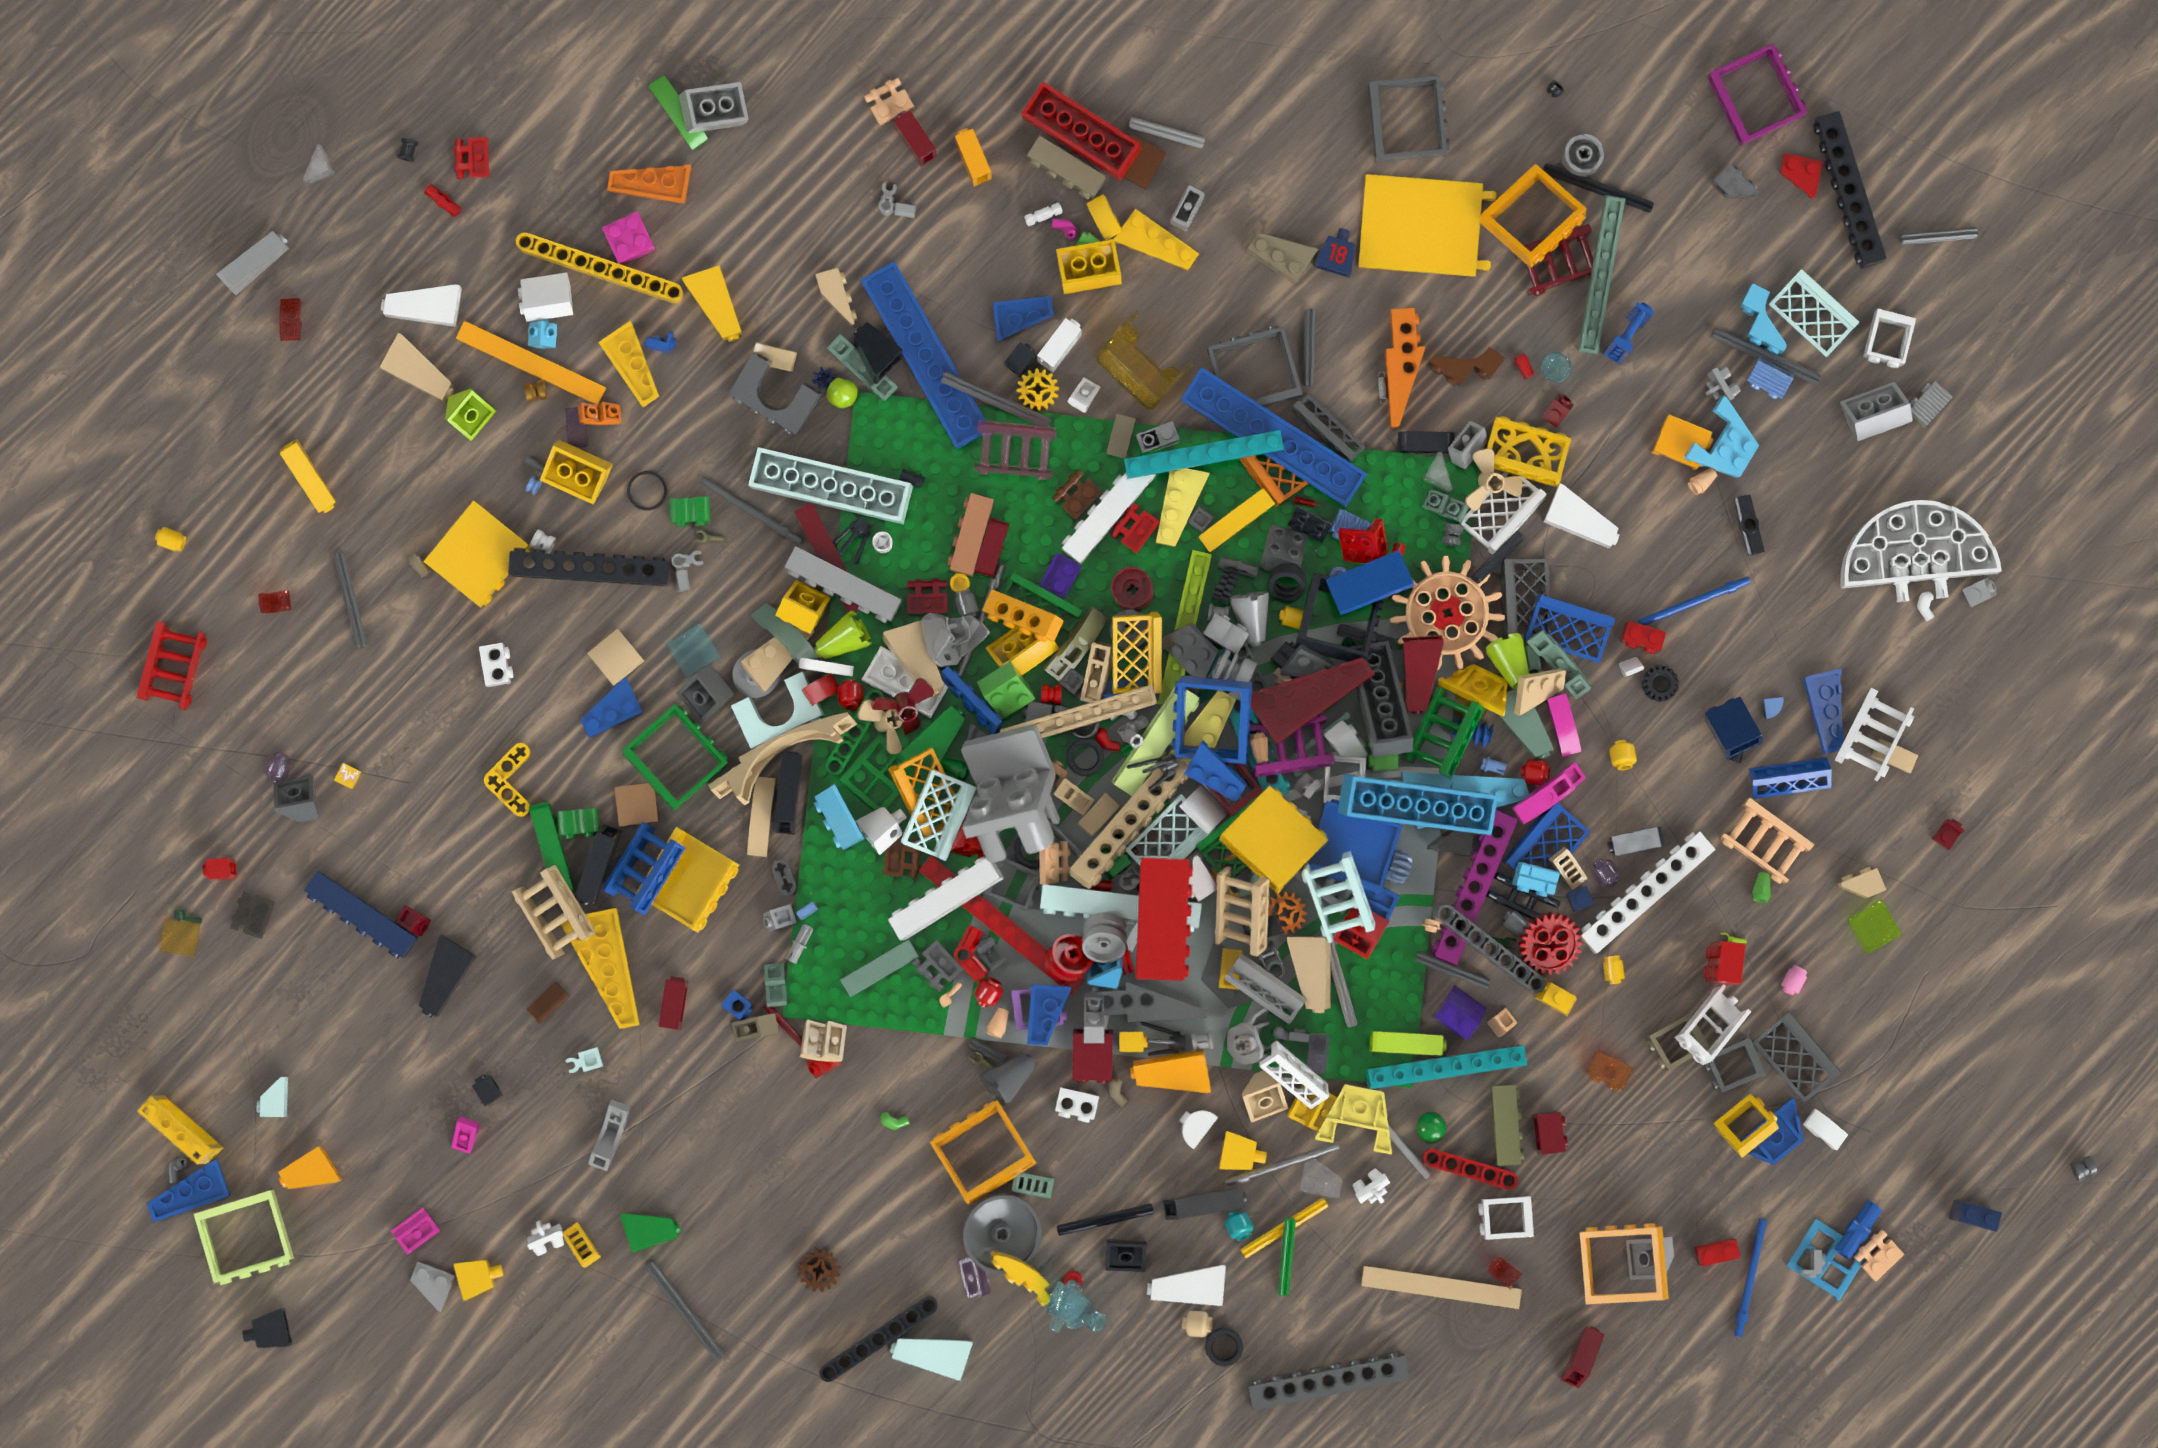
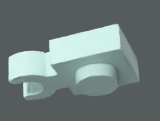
(588, 1060)

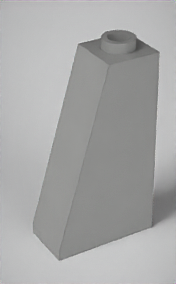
(253, 262)

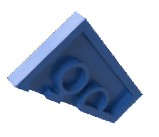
(1020, 314)
(1214, 773)

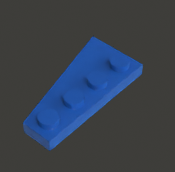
(971, 701)
(1826, 708)

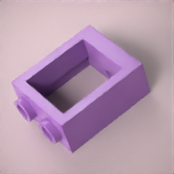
(1018, 1010)

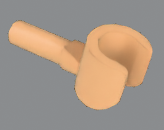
(945, 999)

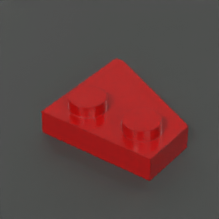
(1802, 172)

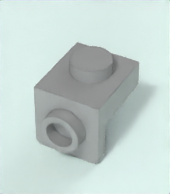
(1980, 591)
(1817, 1262)

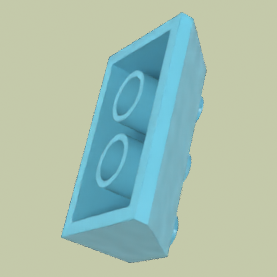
(838, 818)

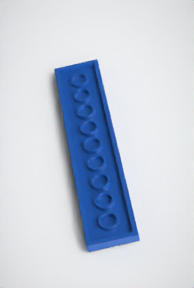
(923, 352)
(1301, 453)

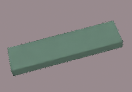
(879, 968)

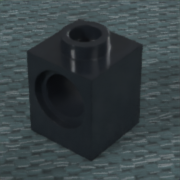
(487, 1089)

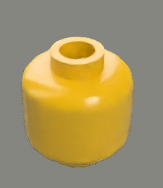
(1623, 755)

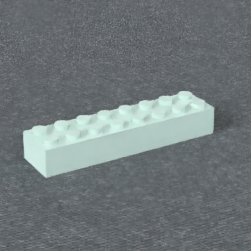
(830, 485)
(1090, 902)

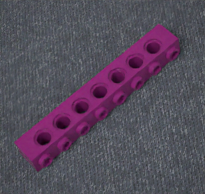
(1507, 825)

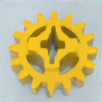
(1028, 390)

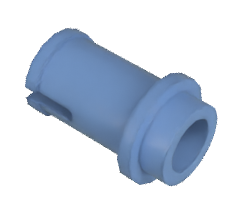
(1492, 765)

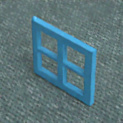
(1805, 1244)

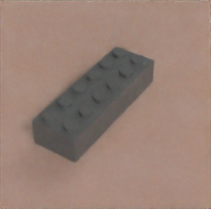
(1384, 705)

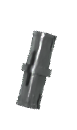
(1241, 567)

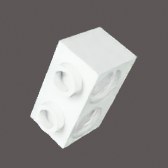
(490, 666)
(1077, 1098)

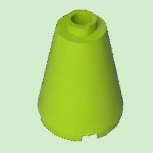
(843, 637)
(1509, 658)

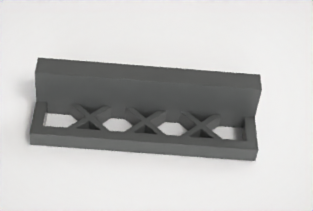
(1324, 431)

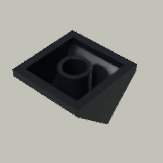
(1125, 1255)

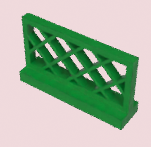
(1212, 843)

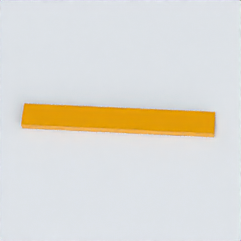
(531, 363)

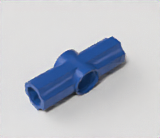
(1858, 1229)

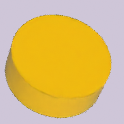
(959, 582)

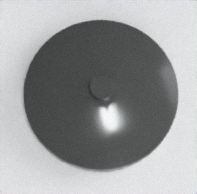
(1001, 1225)

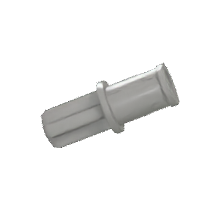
(799, 943)

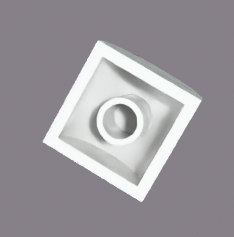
(1196, 1126)

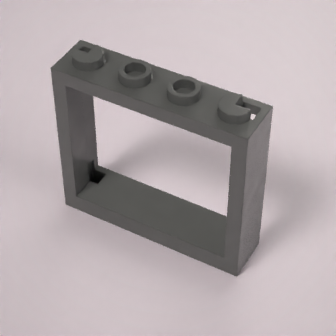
(1440, 107)
(1254, 337)

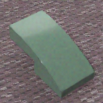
(775, 984)

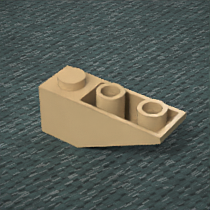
(833, 292)

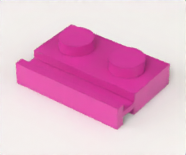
(415, 1231)

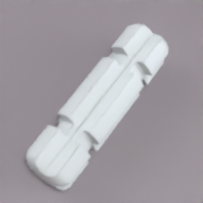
(1043, 214)

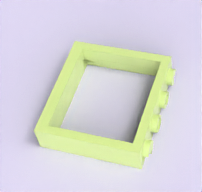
(201, 1217)

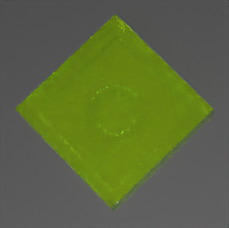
(1874, 927)

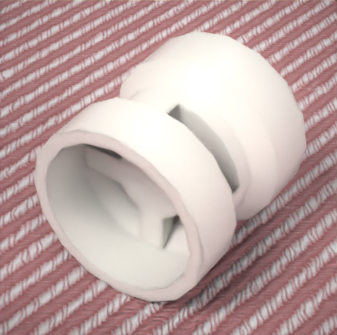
(543, 542)
(880, 544)

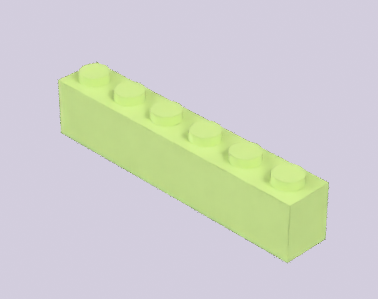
(1155, 741)

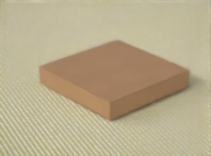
(636, 804)

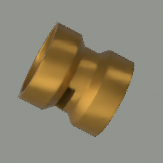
(530, 391)

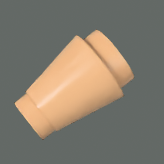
(1700, 482)
(998, 1023)

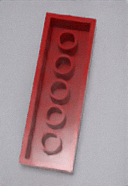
(1081, 131)

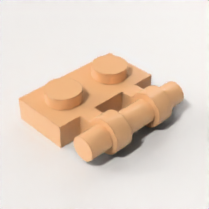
(887, 110)
(1050, 863)
(1882, 1259)

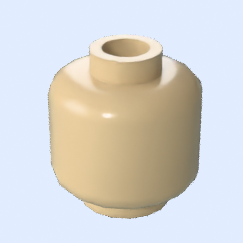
(1197, 1324)

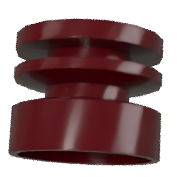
(1129, 578)

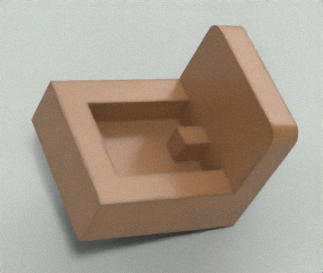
(1059, 771)

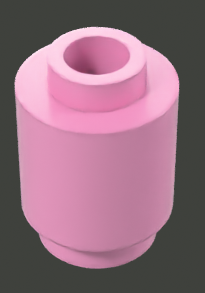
(1794, 980)

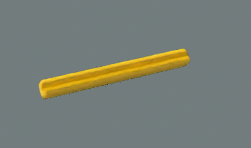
(1277, 1232)

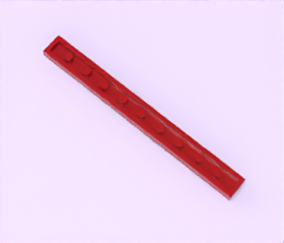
(996, 921)

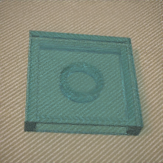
(693, 650)

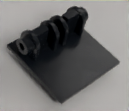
(1310, 524)

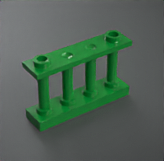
(1463, 733)

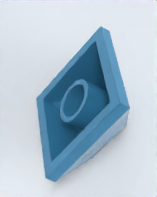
(1105, 973)

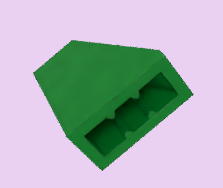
(648, 1230)

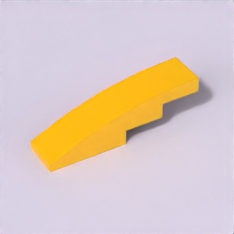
(1237, 520)

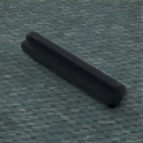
(1359, 634)

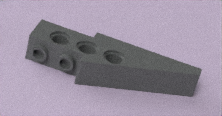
(1159, 1009)

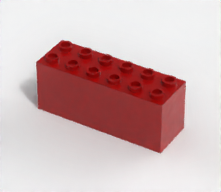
(1163, 919)

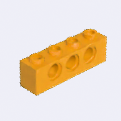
(999, 602)

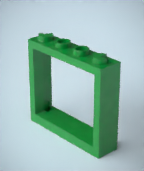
(694, 729)

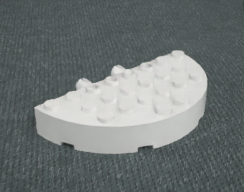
(1918, 544)

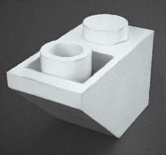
(1344, 740)

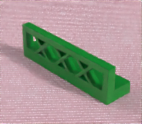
(1045, 595)

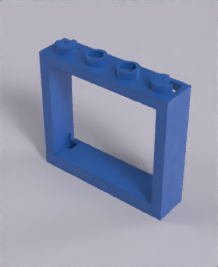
(1232, 756)

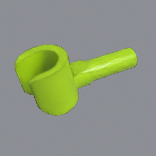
(1734, 939)

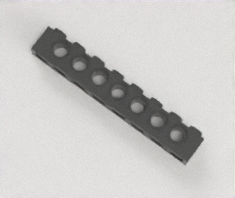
(1398, 1373)

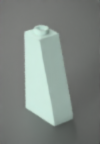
(936, 1355)

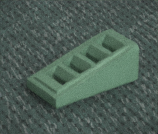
(1031, 1192)

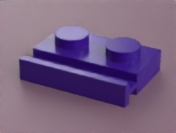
(1060, 576)

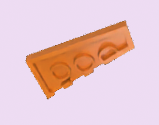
(654, 183)

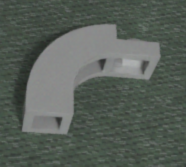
(610, 1135)

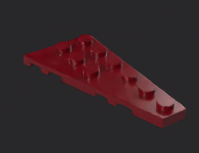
(1300, 700)

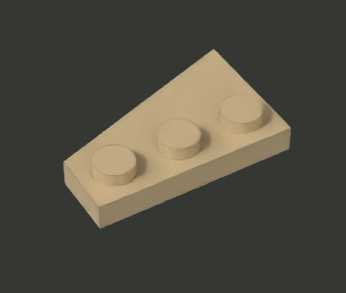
(1537, 688)

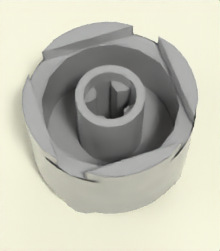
(1583, 144)

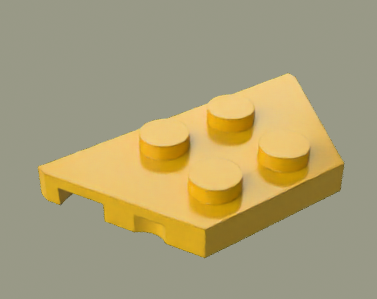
(1478, 686)

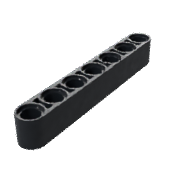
(868, 1341)

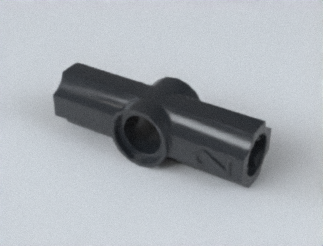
(1751, 538)

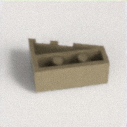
(1282, 256)

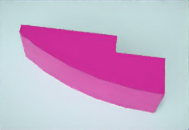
(1563, 725)

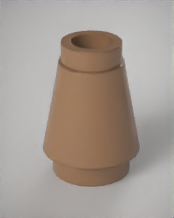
(1259, 747)

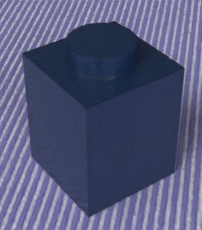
(1579, 899)

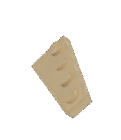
(769, 661)

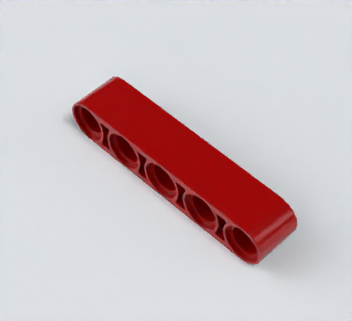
(1478, 1174)

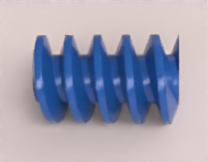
(1480, 733)

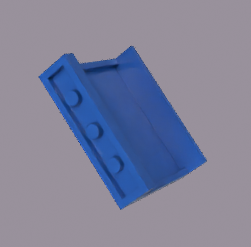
(1367, 839)

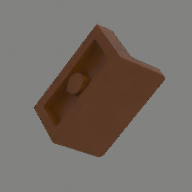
(547, 1002)

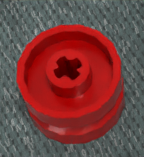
(1066, 959)

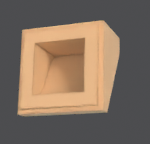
(1502, 1022)

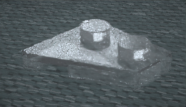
(1319, 1180)

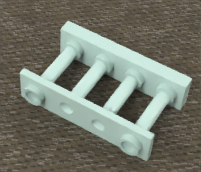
(1352, 883)

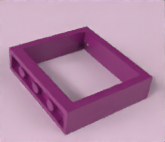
(1728, 107)

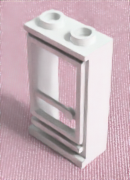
(1726, 1010)

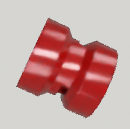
(1051, 694)

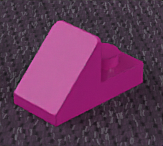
(465, 1134)

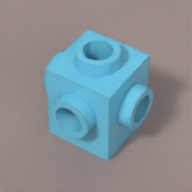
(542, 334)

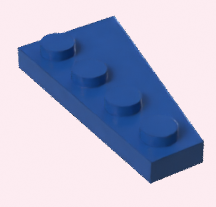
(194, 1191)

